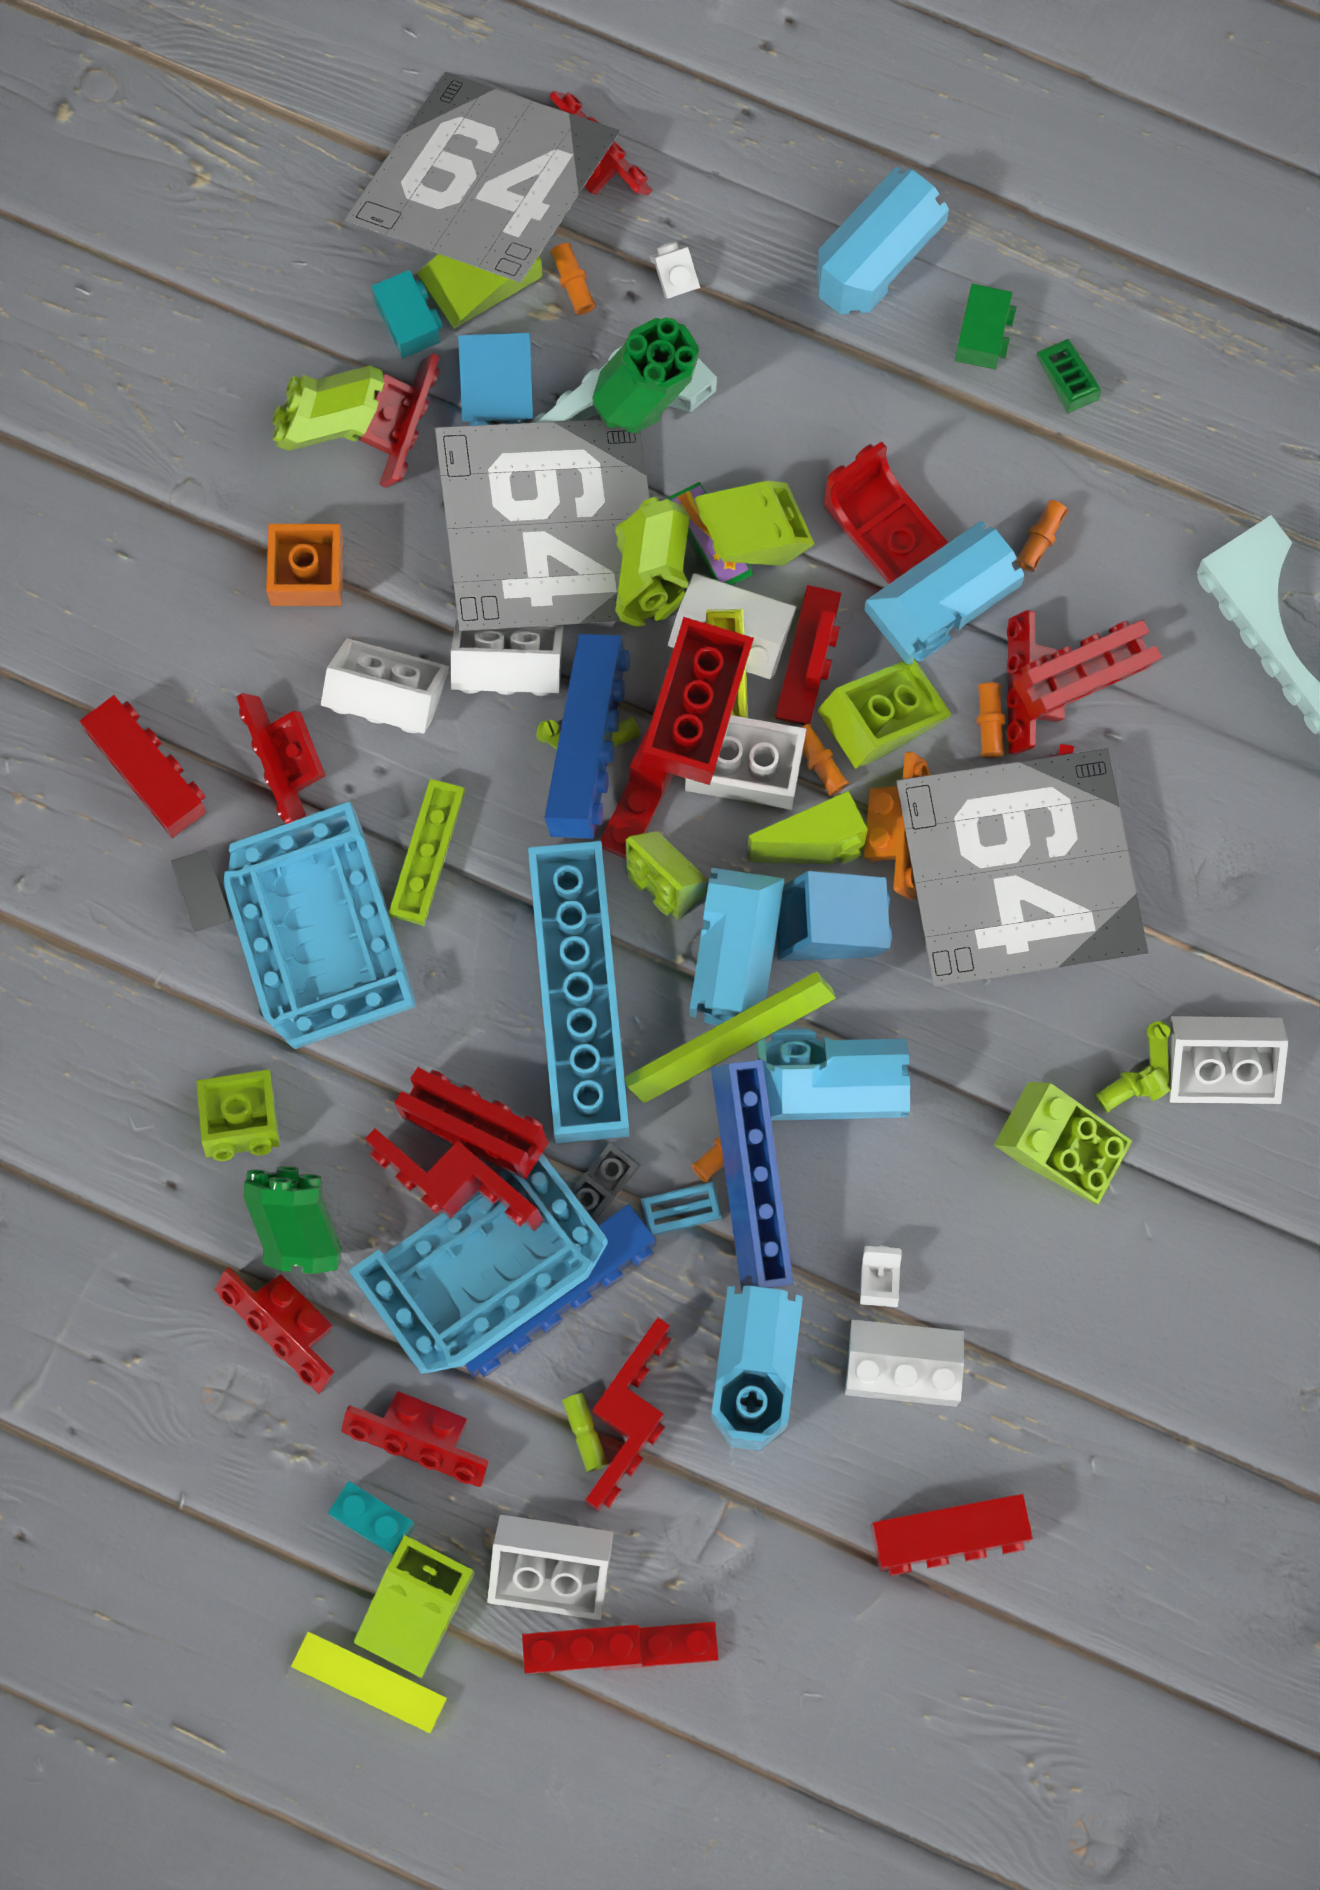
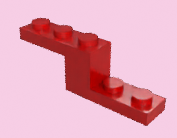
(636, 805)
(453, 1181)
(629, 1415)
(619, 1647)

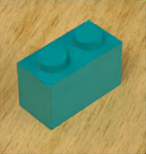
(406, 313)
(371, 1518)

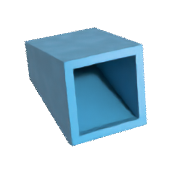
(496, 378)
(833, 917)

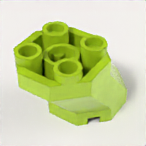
(327, 408)
(652, 561)

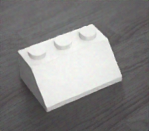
(764, 619)
(507, 660)
(384, 686)
(756, 763)
(1226, 1059)
(905, 1363)
(549, 1567)

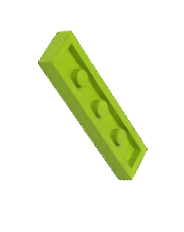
(427, 852)

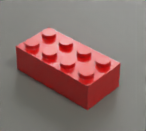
(696, 701)

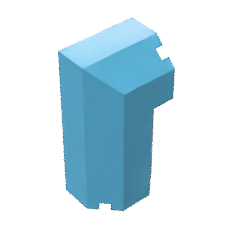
(878, 241)
(944, 592)
(735, 944)
(834, 1077)
(756, 1366)

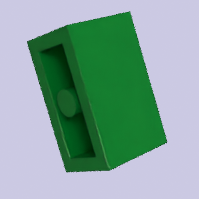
(984, 325)

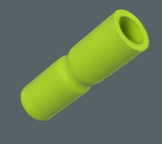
(586, 1436)

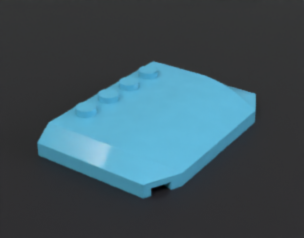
(316, 927)
(479, 1274)

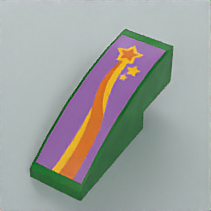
(702, 541)

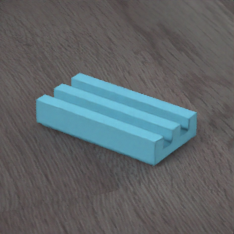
(684, 1223)

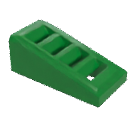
(1080, 398)

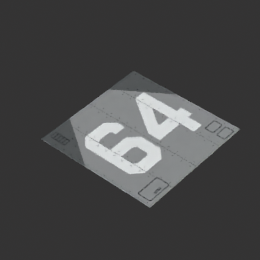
(482, 176)
(538, 519)
(1021, 867)

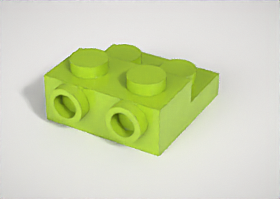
(237, 1115)

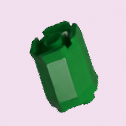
(646, 375)
(292, 1220)

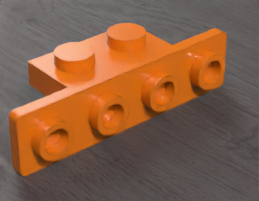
(886, 828)

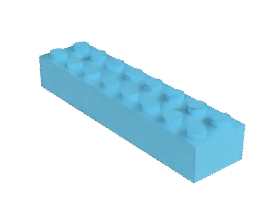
(578, 992)

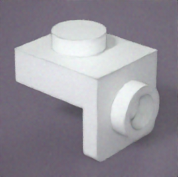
(675, 269)
(880, 1276)

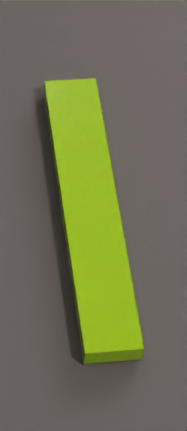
(730, 1037)

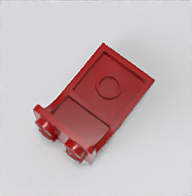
(880, 514)

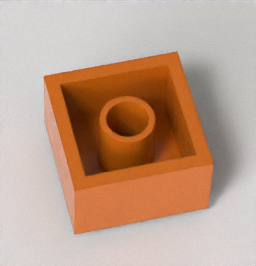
(305, 564)

